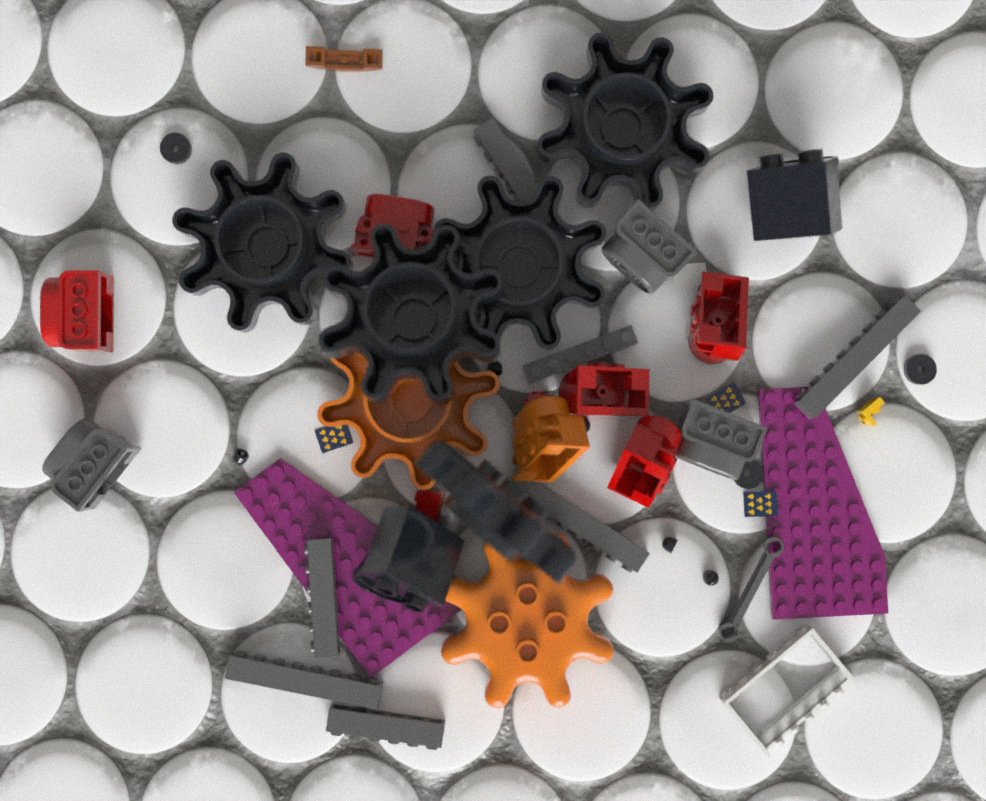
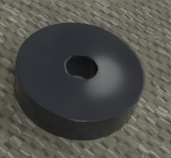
(179, 156)
(911, 369)
(754, 479)

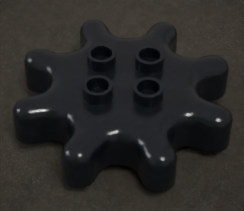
(624, 122)
(262, 242)
(532, 254)
(411, 314)
(497, 510)

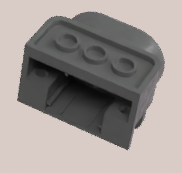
(646, 249)
(717, 439)
(87, 463)

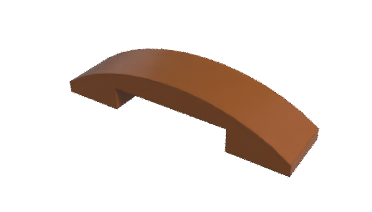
(343, 60)

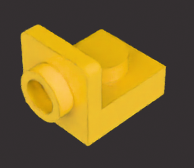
(870, 408)

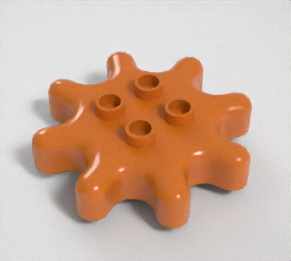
(407, 419)
(526, 626)

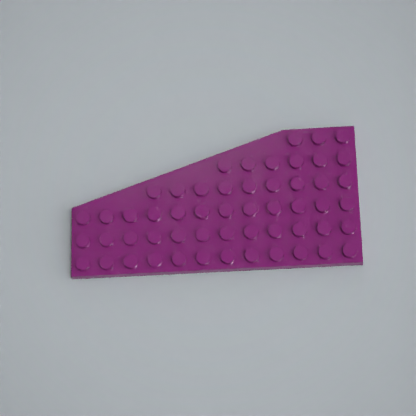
(295, 509)
(830, 546)

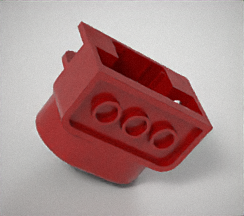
(407, 216)
(78, 311)
(719, 318)
(606, 390)
(647, 460)

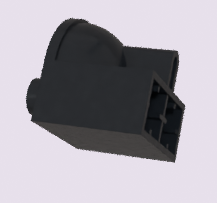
(795, 196)
(409, 559)

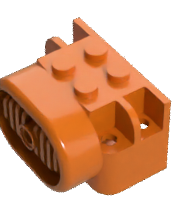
(547, 439)

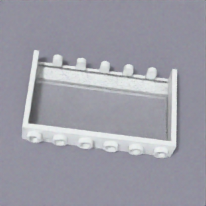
(787, 688)

